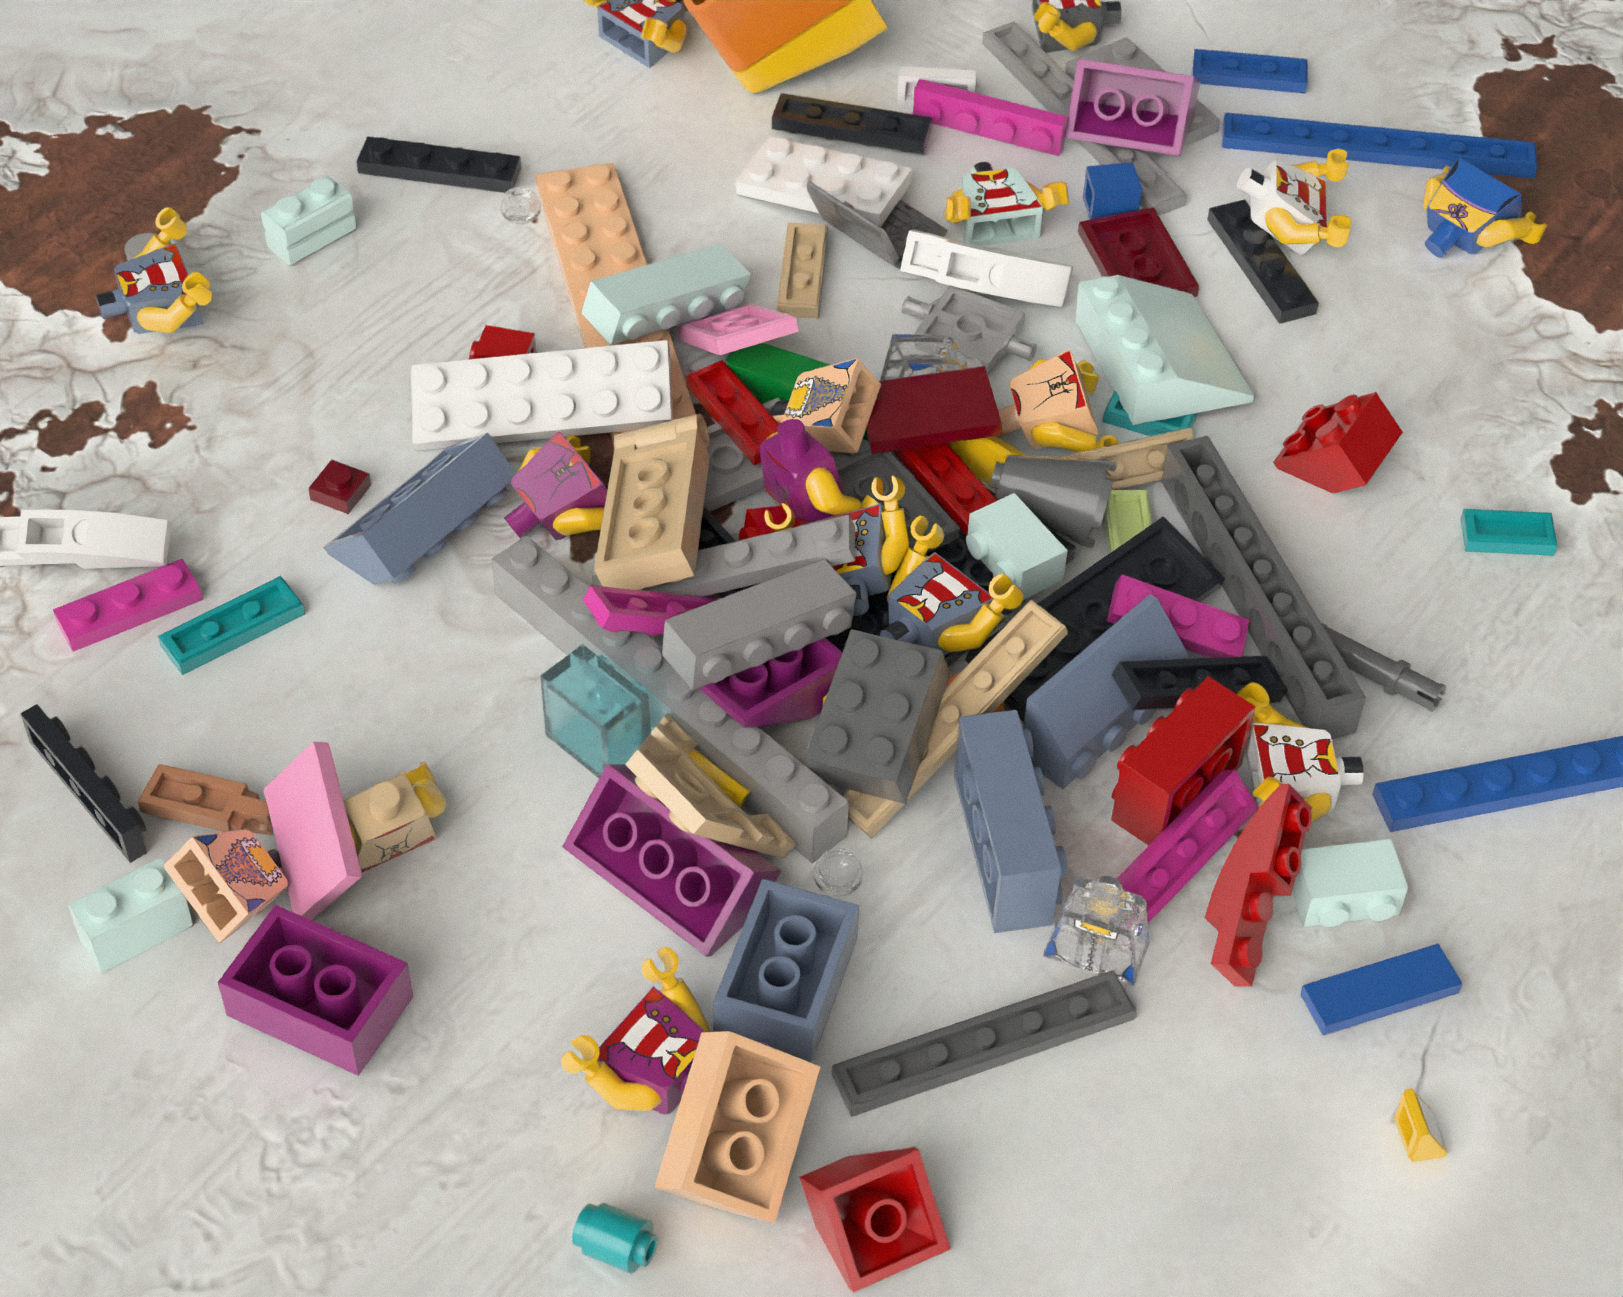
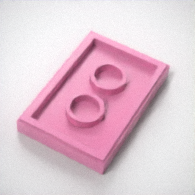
(737, 329)
(312, 831)

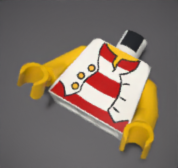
(1292, 201)
(1294, 755)

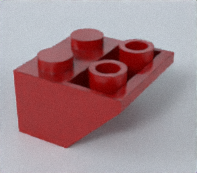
(1340, 443)

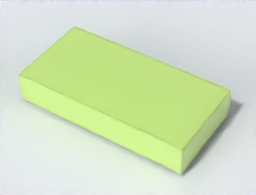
(1126, 516)

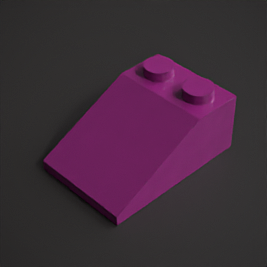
(779, 689)

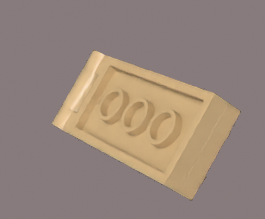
(654, 505)

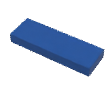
(1250, 70)
(1380, 989)

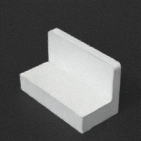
(910, 76)

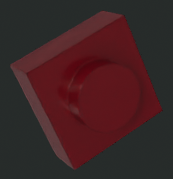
(339, 486)

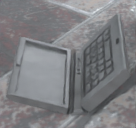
(884, 241)

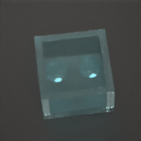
(594, 710)

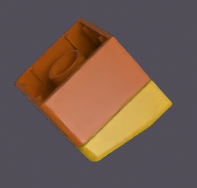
(784, 38)

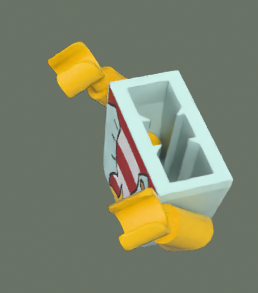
(1001, 205)

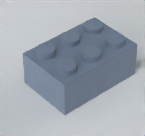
(787, 968)

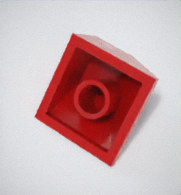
(875, 1214)

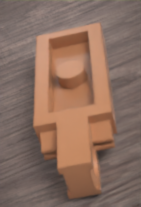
(204, 801)

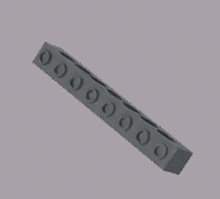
(1262, 588)

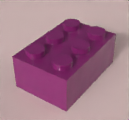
(316, 989)

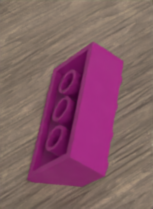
(679, 878)

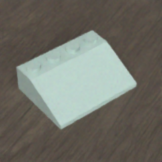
(1157, 349)

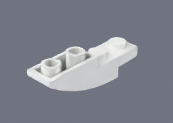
(986, 269)
(84, 538)

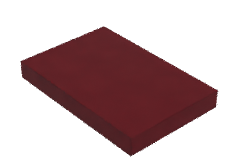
(1137, 248)
(933, 410)

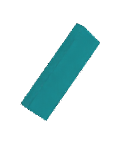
(231, 625)

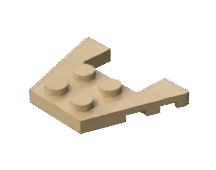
(694, 799)

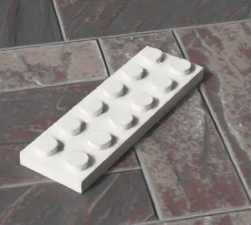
(542, 394)

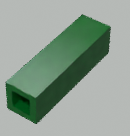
(770, 370)

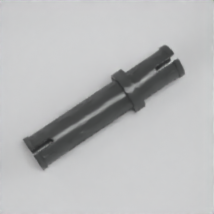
(1393, 675)

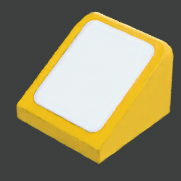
(1418, 1128)

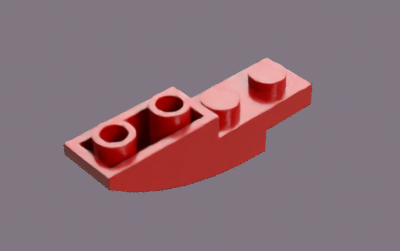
(1256, 869)

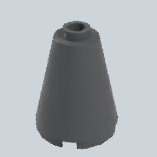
(1059, 491)

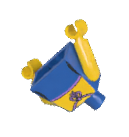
(1474, 211)

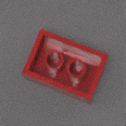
(1180, 758)

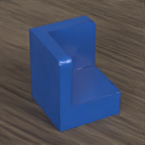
(1111, 189)

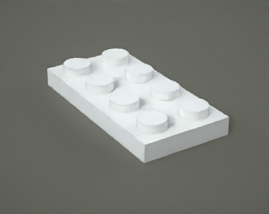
(784, 167)

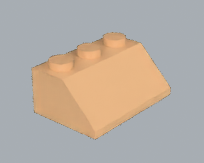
(737, 1126)

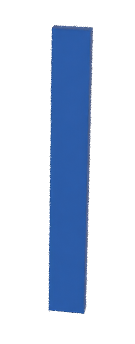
(1378, 144)

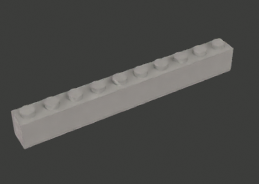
(777, 781)

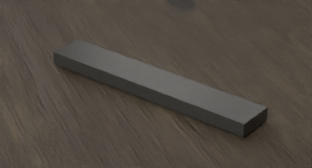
(982, 1043)

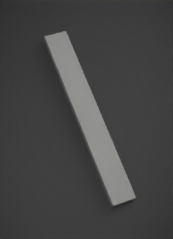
(1054, 91)

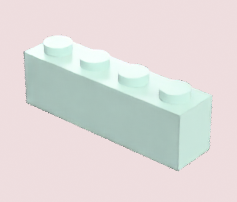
(665, 294)

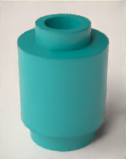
(615, 1237)

